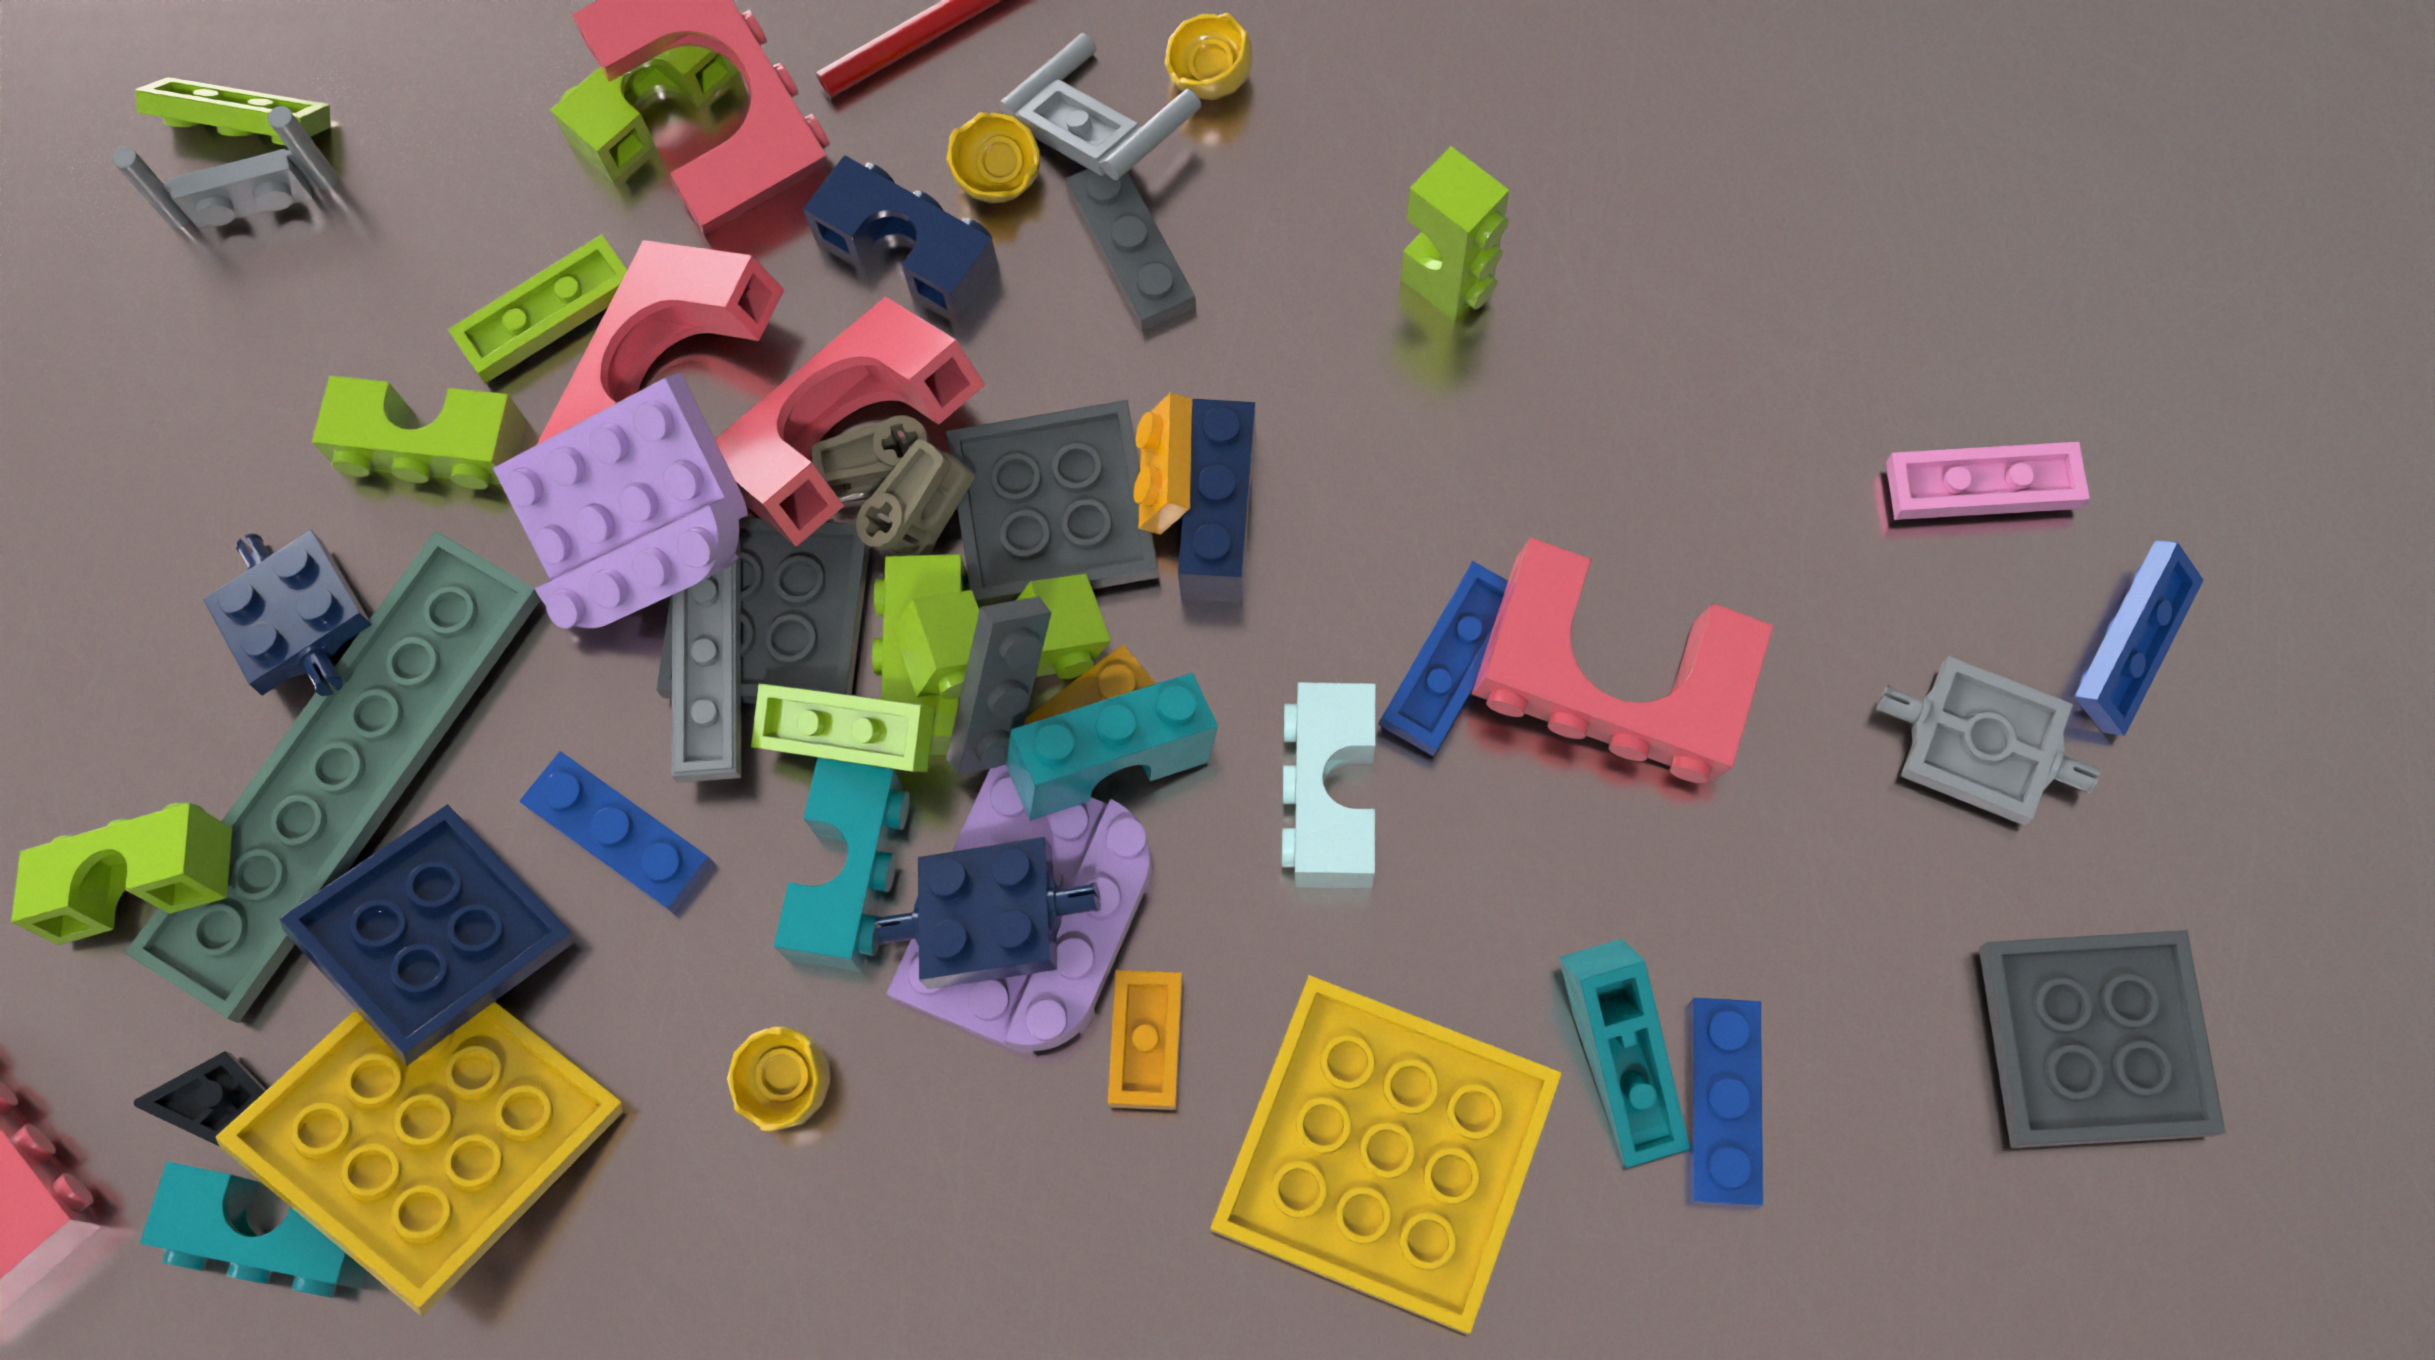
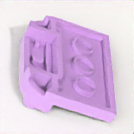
(626, 506)
(1048, 1007)

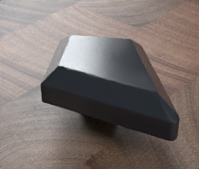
(204, 1097)

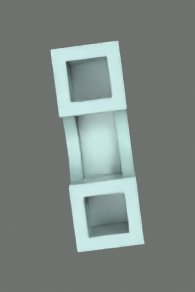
(1332, 729)

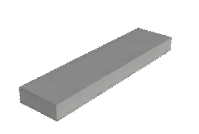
(707, 678)

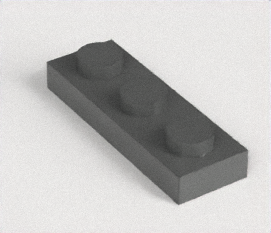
(1132, 247)
(997, 682)

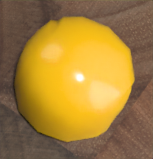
(1209, 56)
(993, 157)
(778, 1078)

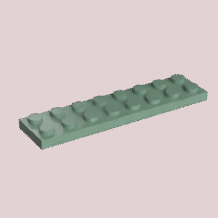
(341, 770)

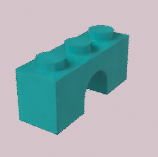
(1068, 754)
(837, 919)
(209, 1216)

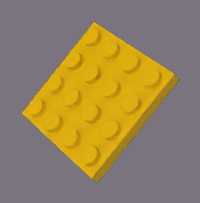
(1387, 1154)
(422, 1158)

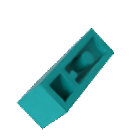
(1626, 1050)

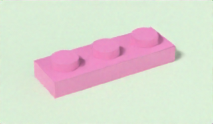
(1987, 480)

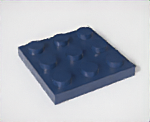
(426, 933)

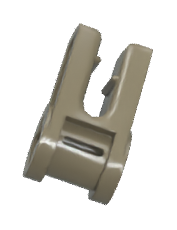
(863, 458)
(917, 499)

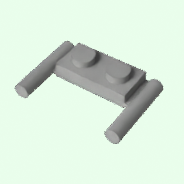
(1083, 126)
(238, 187)

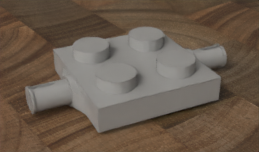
(1987, 740)

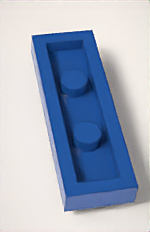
(2139, 638)
(1447, 662)
(616, 832)
(1725, 1103)

